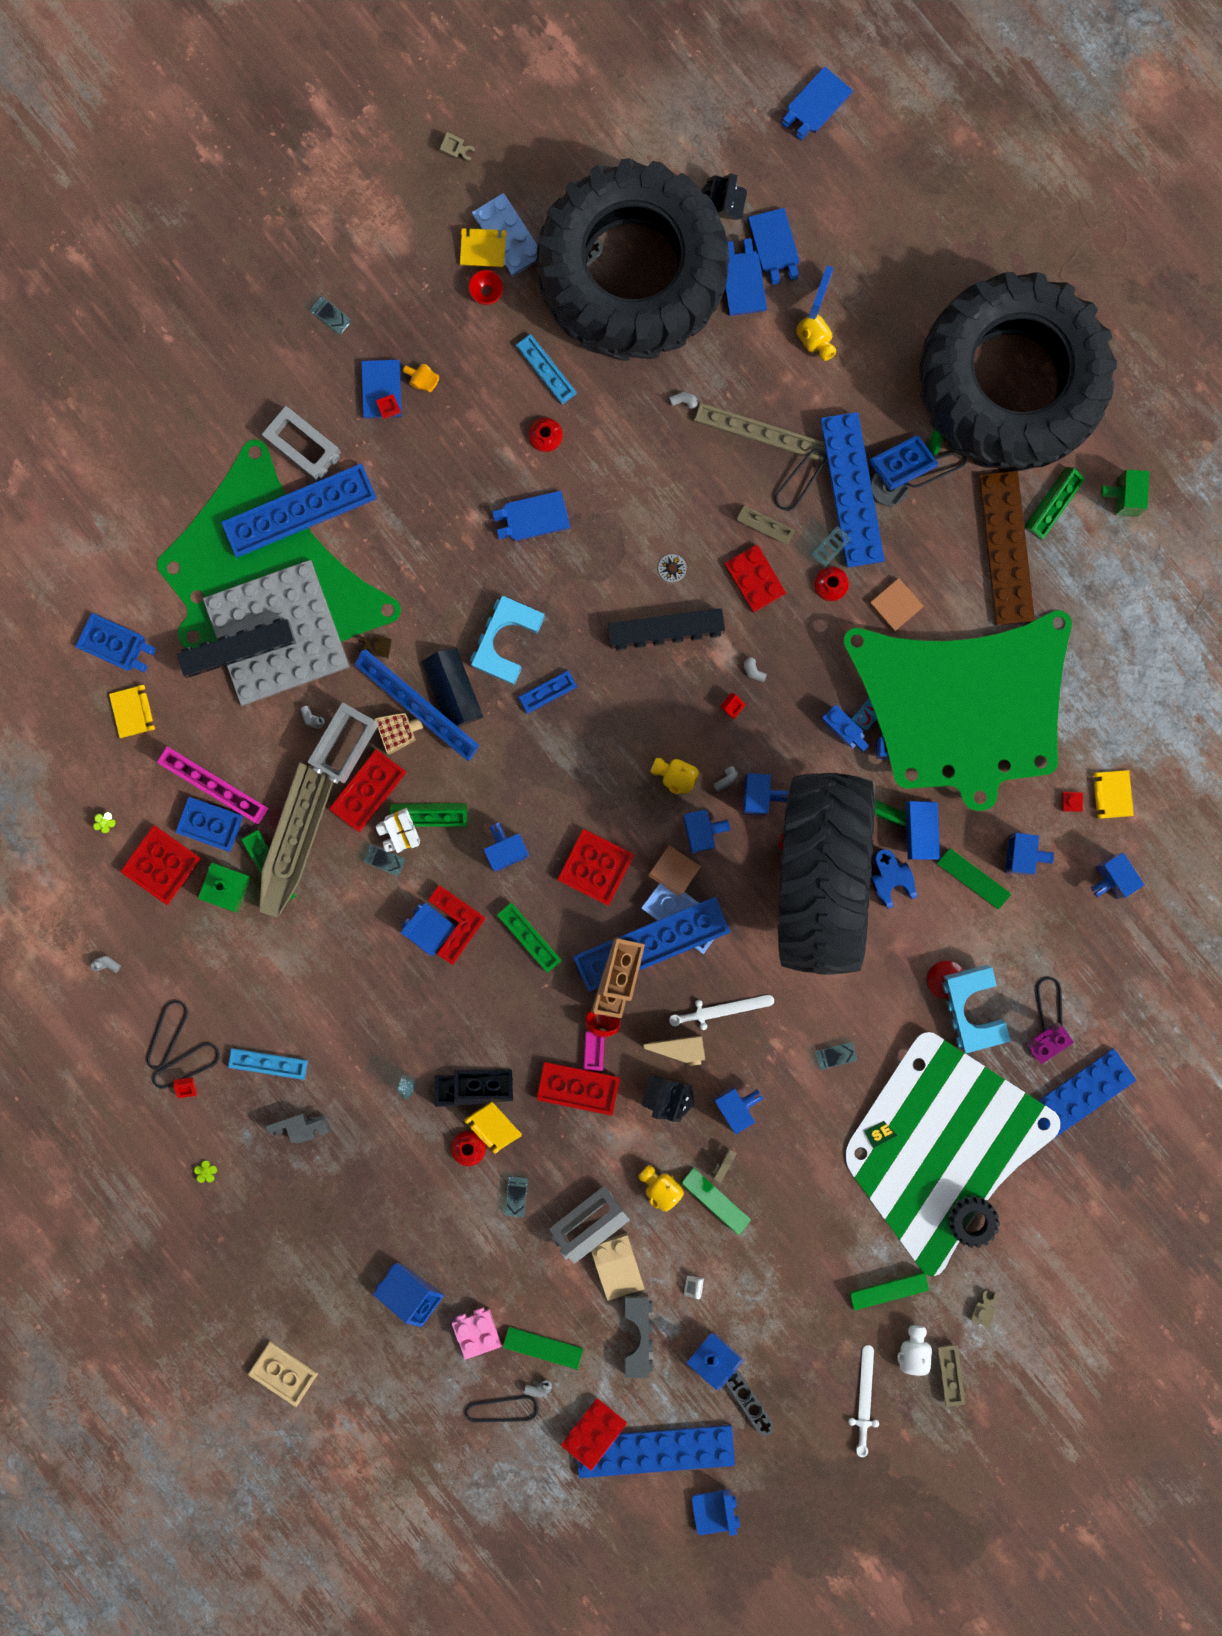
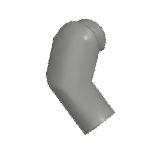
(684, 397)
(751, 670)
(311, 720)
(727, 781)
(105, 962)
(540, 1390)

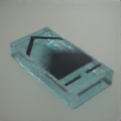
(330, 315)
(384, 860)
(836, 1055)
(516, 1196)

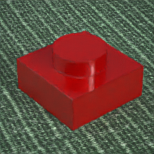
(388, 406)
(732, 705)
(1072, 802)
(185, 1087)

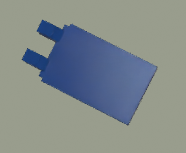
(817, 102)
(774, 244)
(744, 281)
(533, 517)
(113, 643)

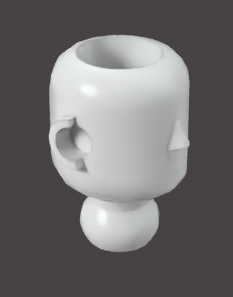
(915, 1353)

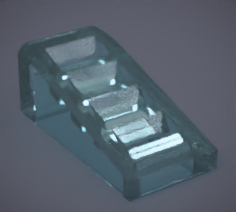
(819, 558)
(406, 1086)

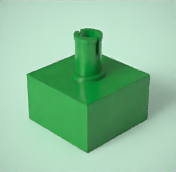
(1130, 492)
(224, 887)

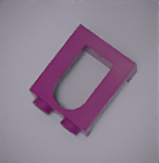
(1054, 1042)

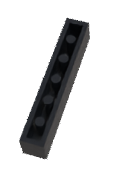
(666, 628)
(236, 648)

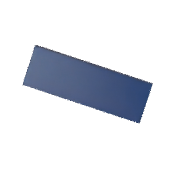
(821, 292)
(547, 692)

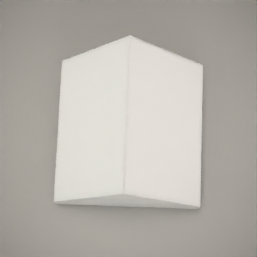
(693, 1287)

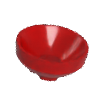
(482, 279)
(545, 444)
(824, 590)
(609, 1023)
(468, 1137)

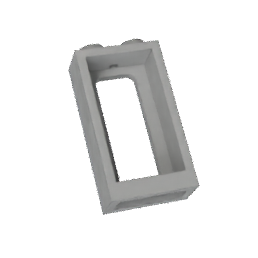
(315, 470)
(330, 737)
(596, 1232)

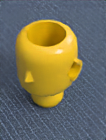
(816, 337)
(677, 775)
(661, 1189)

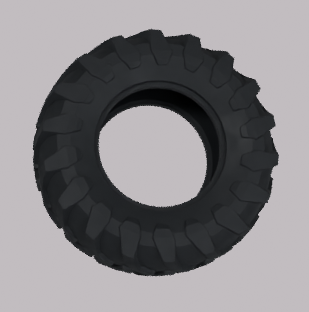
(643, 197)
(1056, 321)
(826, 873)

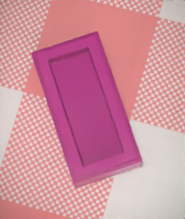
(593, 1052)

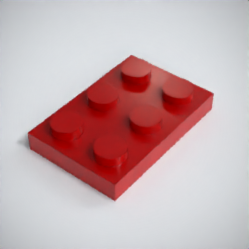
(755, 578)
(594, 1434)

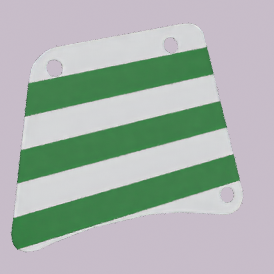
(954, 1139)

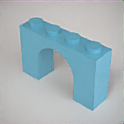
(506, 613)
(959, 988)

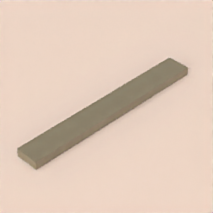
(759, 432)

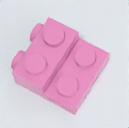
(476, 1333)

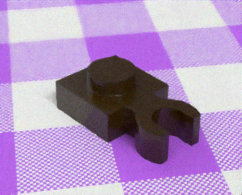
(378, 646)

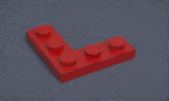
(468, 925)

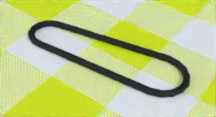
(943, 474)
(810, 482)
(1040, 1005)
(158, 1029)
(182, 1057)
(502, 1400)

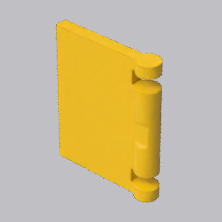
(483, 247)
(131, 711)
(1113, 794)
(493, 1127)

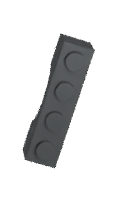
(637, 1361)

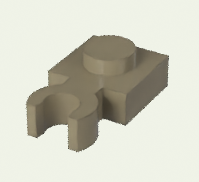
(453, 146)
(721, 1169)
(983, 1312)

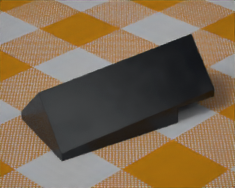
(452, 687)
(473, 1087)

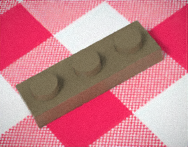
(765, 525)
(951, 1375)

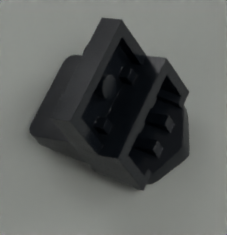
(726, 195)
(668, 1098)

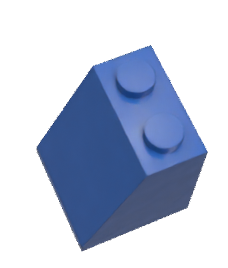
(408, 1295)

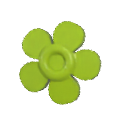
(103, 822)
(205, 1172)

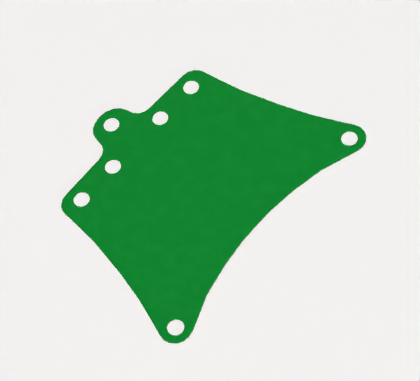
(212, 567)
(967, 704)

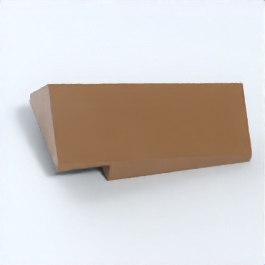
(618, 978)

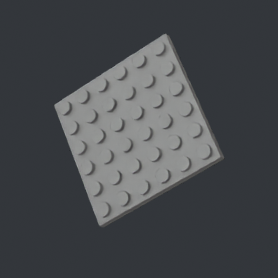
(287, 595)

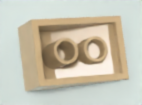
(682, 1049)
(617, 1267)

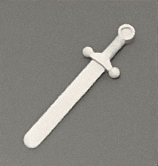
(721, 1010)
(865, 1400)

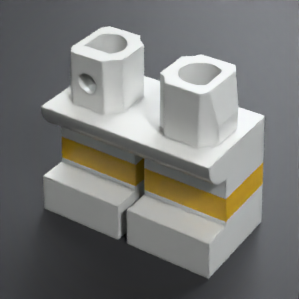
(401, 831)

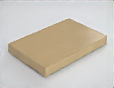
(283, 1373)

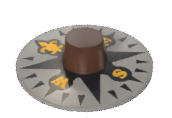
(672, 568)

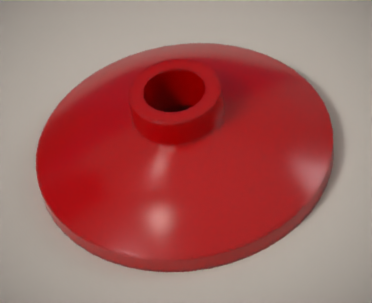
(936, 977)

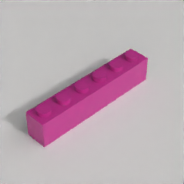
(212, 785)

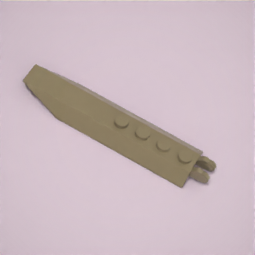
(293, 838)

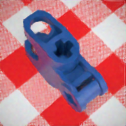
(891, 875)

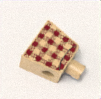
(397, 731)

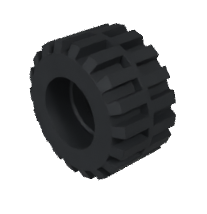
(978, 1237)

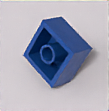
(759, 794)
(701, 830)
(505, 850)
(1024, 853)
(1118, 877)
(736, 1109)
(715, 1361)

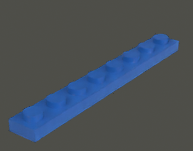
(416, 705)

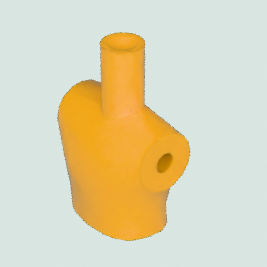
(422, 378)

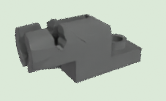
(300, 1128)

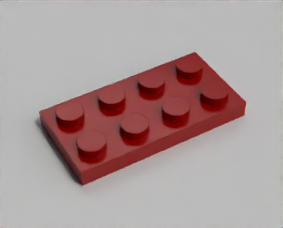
(368, 790)
(578, 1088)

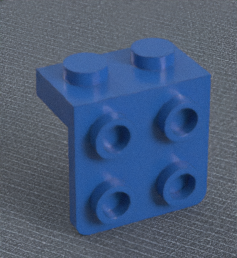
(427, 929)
(715, 1512)

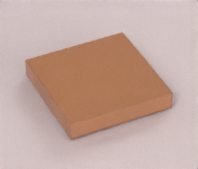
(896, 604)
(674, 871)

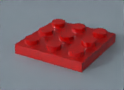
(161, 865)
(596, 867)

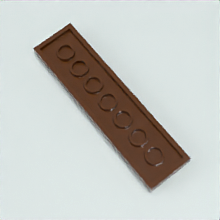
(1006, 548)

